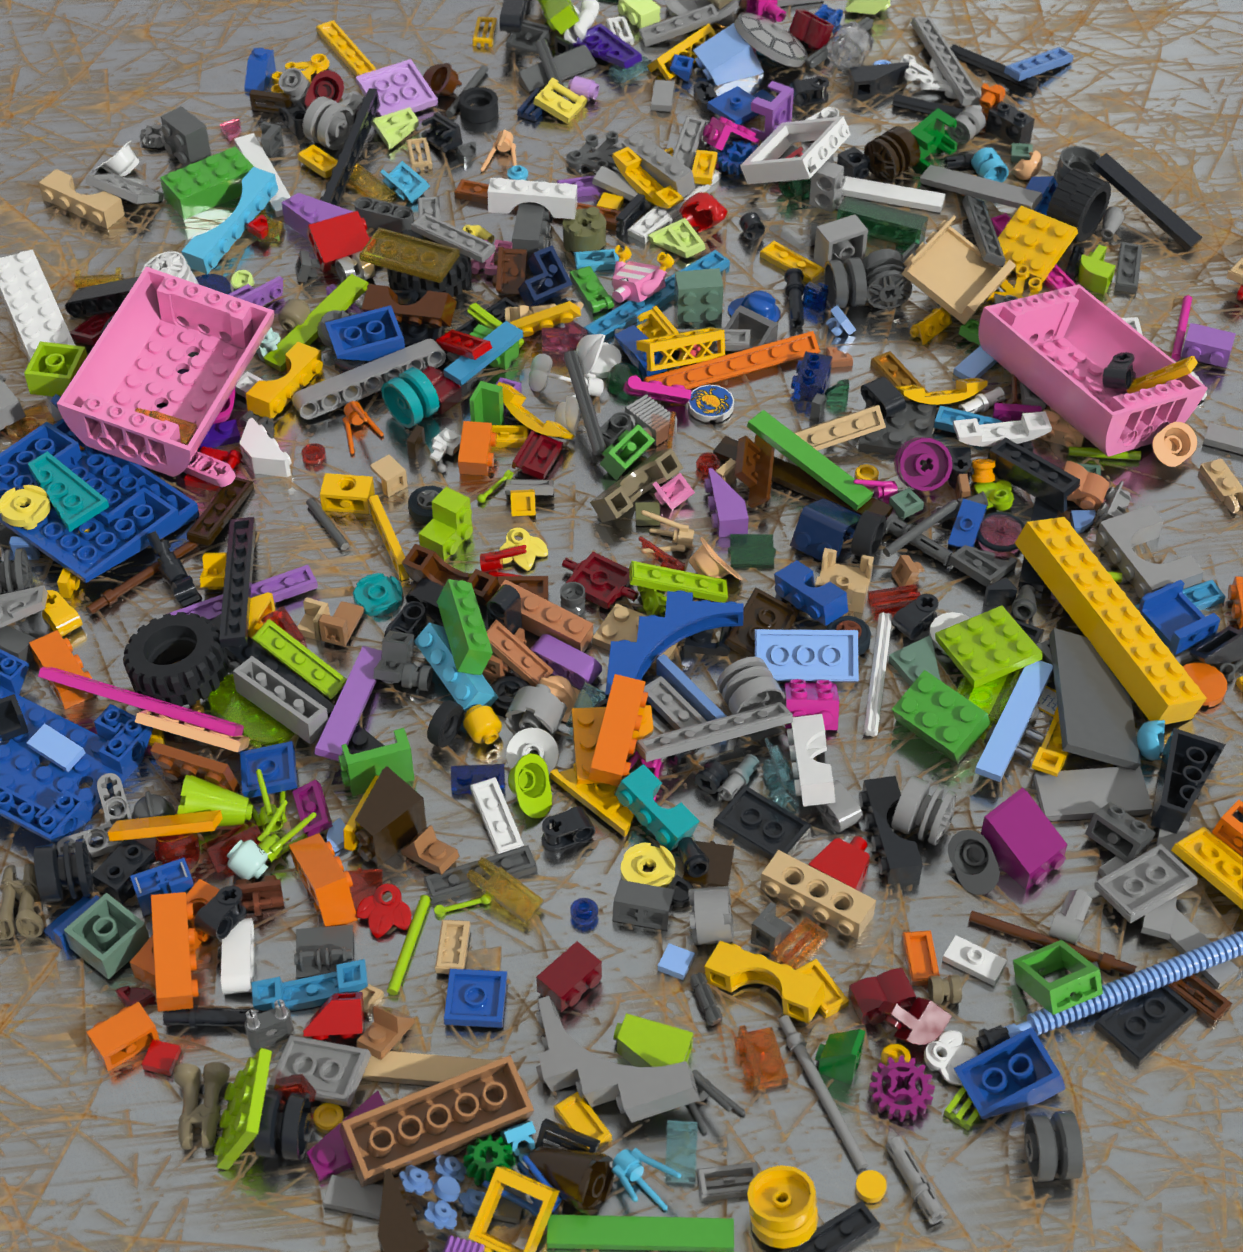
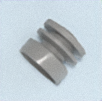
(749, 685)
(923, 810)

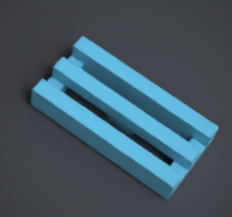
(596, 259)

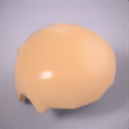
(1028, 168)

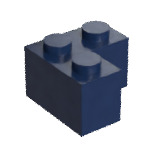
(549, 278)

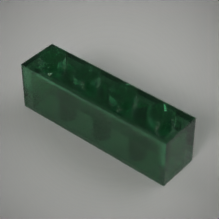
(886, 222)

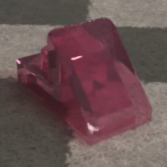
(562, 338)

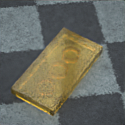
(409, 255)

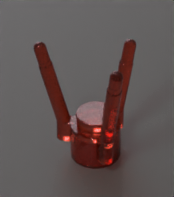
(668, 561)

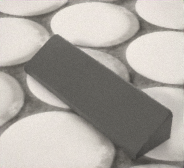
(567, 64)

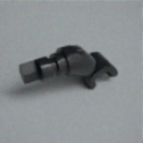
(174, 572)

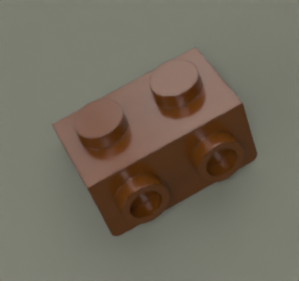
(510, 270)

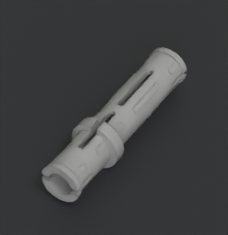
(921, 1190)

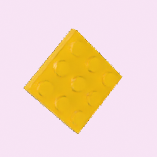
(1035, 241)

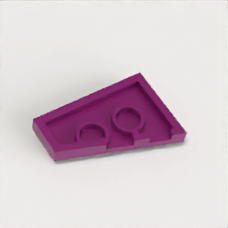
(330, 1154)

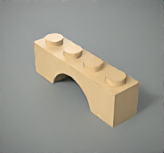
(98, 208)

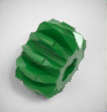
(483, 1151)

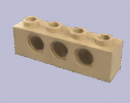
(810, 882)

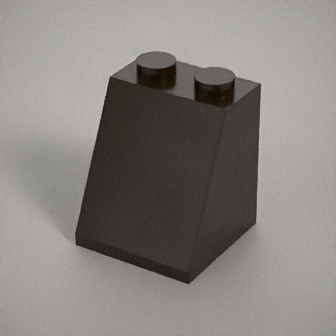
(389, 818)

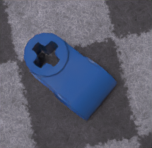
(830, 15)

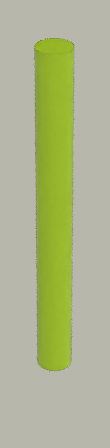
(408, 945)

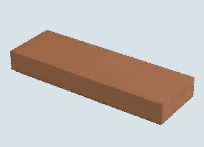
(517, 654)

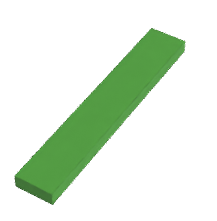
(809, 459)
(640, 1233)

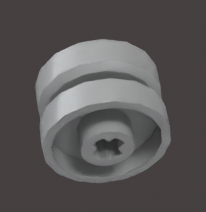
(328, 122)

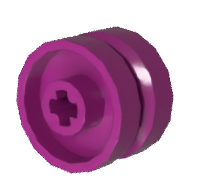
(937, 466)

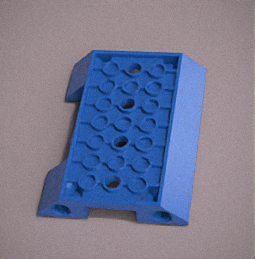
(47, 796)

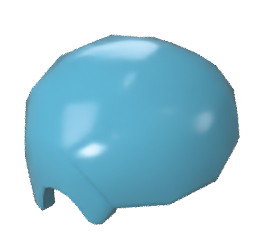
(1151, 739)

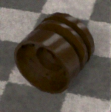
(892, 153)

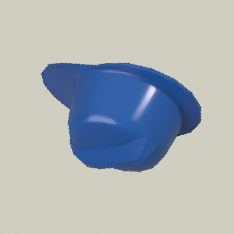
(758, 302)

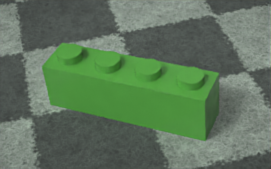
(464, 627)

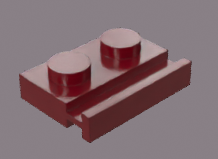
(537, 455)

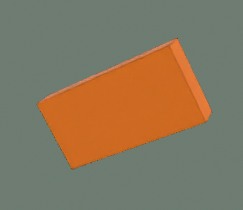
(920, 956)

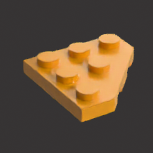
(586, 730)

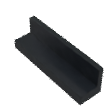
(1033, 474)

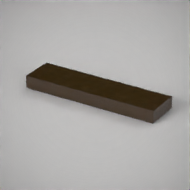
(220, 511)

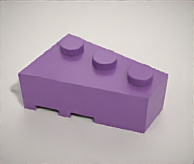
(305, 210)

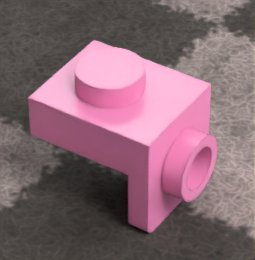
(674, 491)

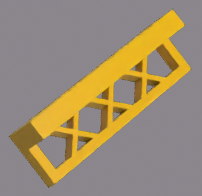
(681, 49)
(680, 340)

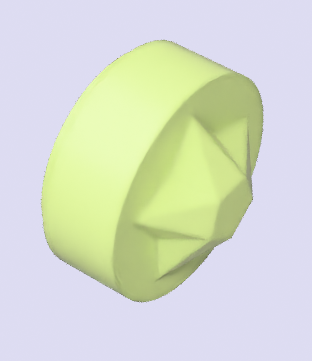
(241, 278)

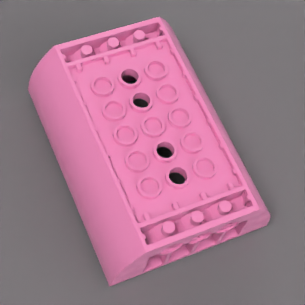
(1059, 351)
(139, 367)

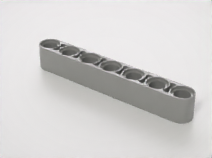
(365, 379)

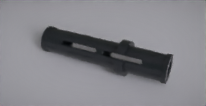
(206, 1017)

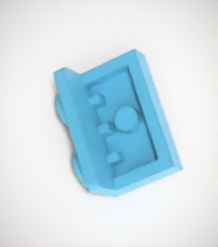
(405, 182)

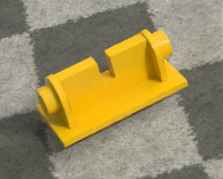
(931, 325)

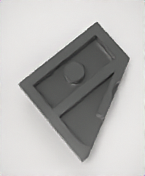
(981, 564)

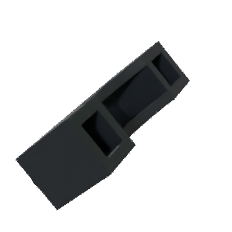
(898, 856)

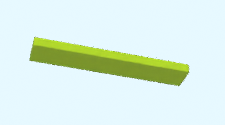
(307, 333)

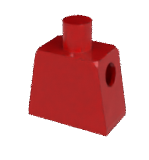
(844, 861)

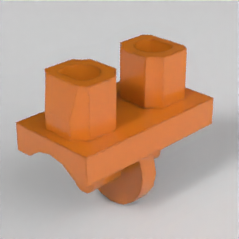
(990, 97)

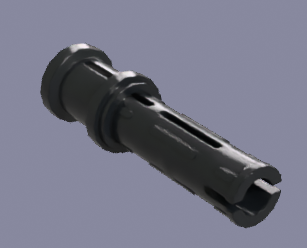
(795, 290)

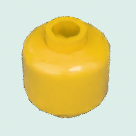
(482, 724)

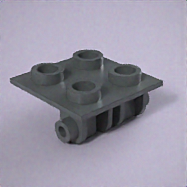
(322, 949)

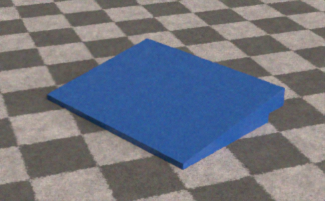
(135, 497)

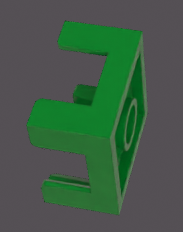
(931, 135)

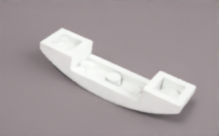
(988, 435)

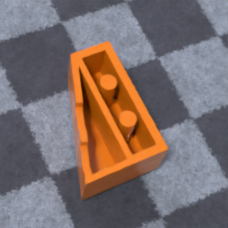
(324, 879)

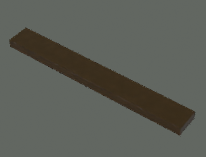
(800, 481)

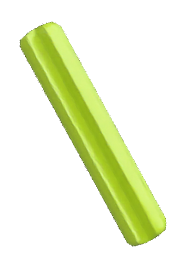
(486, 318)

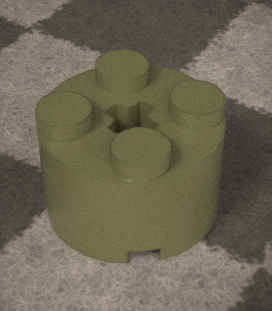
(585, 232)

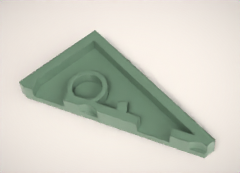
(915, 659)

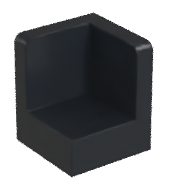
(11, 718)

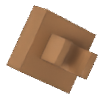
(906, 571)

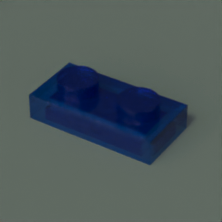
(467, 775)

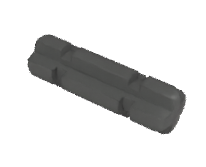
(706, 999)

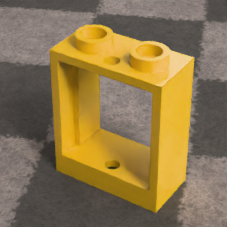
(502, 1177)

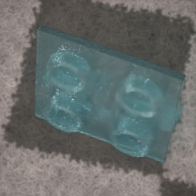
(777, 777)

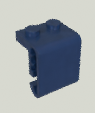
(822, 527)

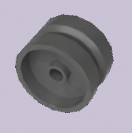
(845, 282)
(1053, 1146)

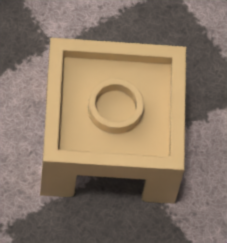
(848, 578)

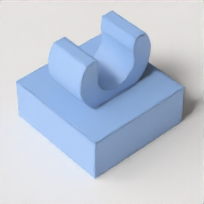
(840, 321)

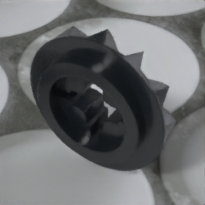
(512, 685)

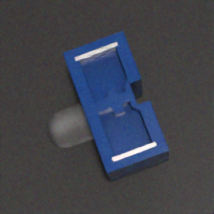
(161, 879)

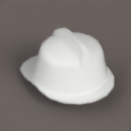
(122, 162)

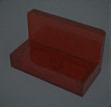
(219, 847)

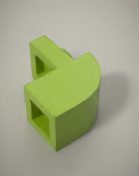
(1094, 272)

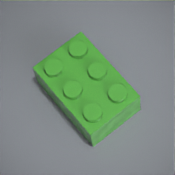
(941, 716)

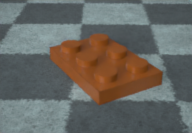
(178, 763)

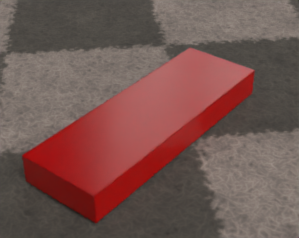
(464, 344)

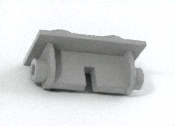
(1115, 503)

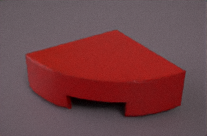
(258, 227)

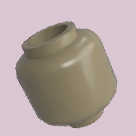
(293, 314)

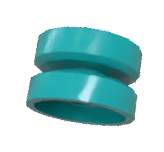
(410, 397)

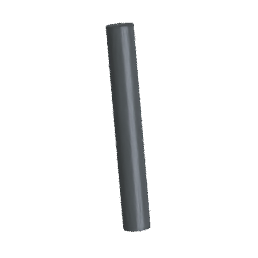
(327, 523)

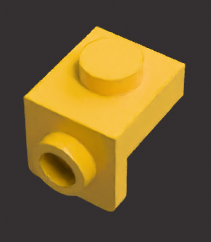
(213, 570)

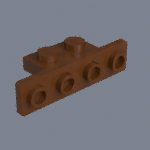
(755, 468)

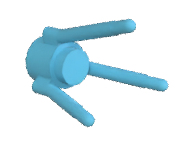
(628, 1166)

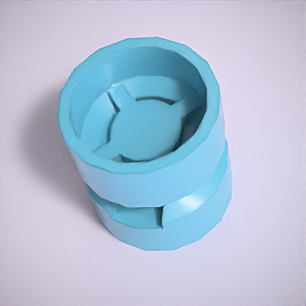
(989, 165)

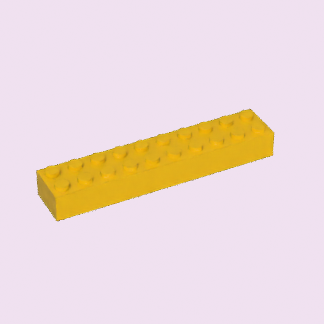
(1110, 621)

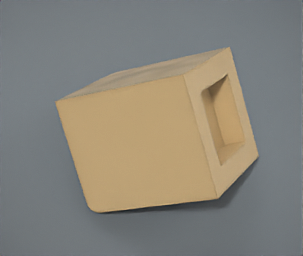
(391, 474)
(310, 622)

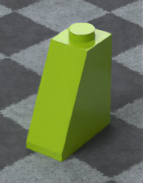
(652, 1043)

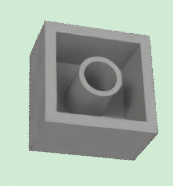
(840, 240)

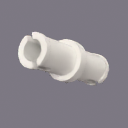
(983, 401)

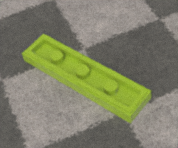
(674, 580)
(300, 660)

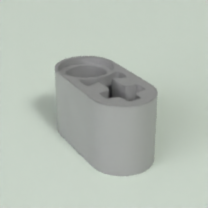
(844, 812)

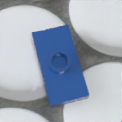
(967, 524)

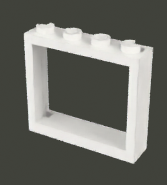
(765, 166)

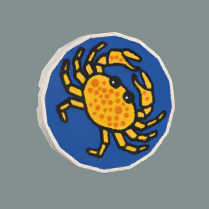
(711, 403)

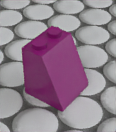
(1023, 839)

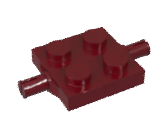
(601, 578)

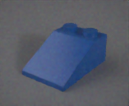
(366, 335)
(1010, 1075)

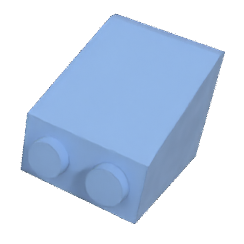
(727, 57)

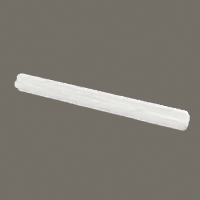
(877, 675)

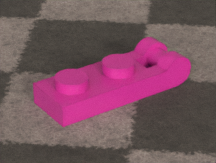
(657, 390)

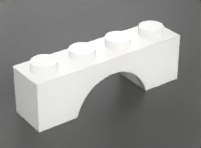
(556, 197)
(815, 778)

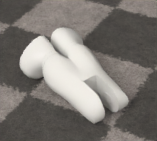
(587, 16)

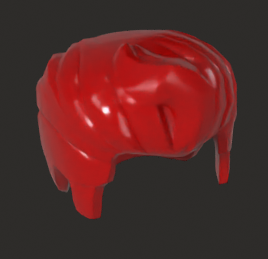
(703, 211)

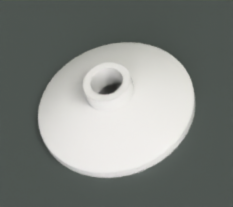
(529, 740)

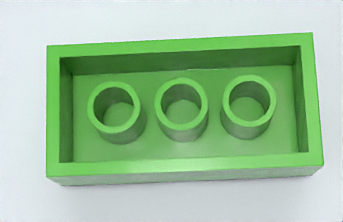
(206, 182)

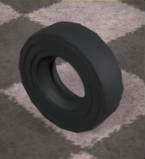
(445, 723)

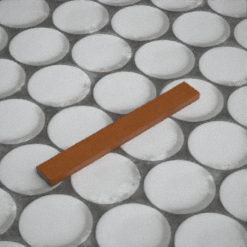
(478, 193)

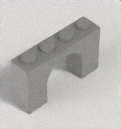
(1136, 527)

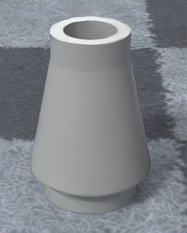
(1111, 221)

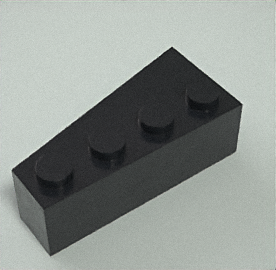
(1182, 774)

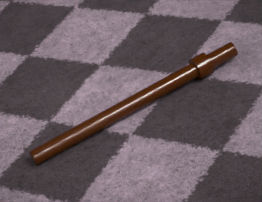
(110, 596)
(1106, 961)

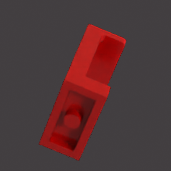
(337, 238)

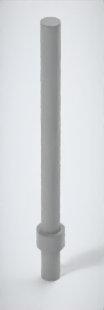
(797, 1044)

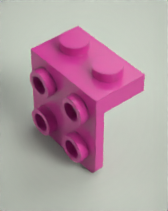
(718, 131)
(812, 699)

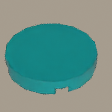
(378, 594)

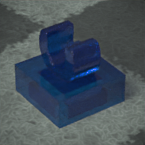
(815, 296)

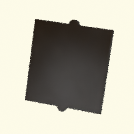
(720, 865)

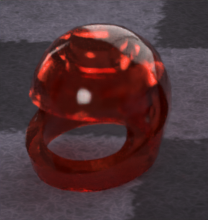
(177, 847)

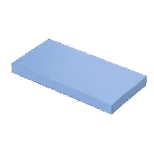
(809, 654)

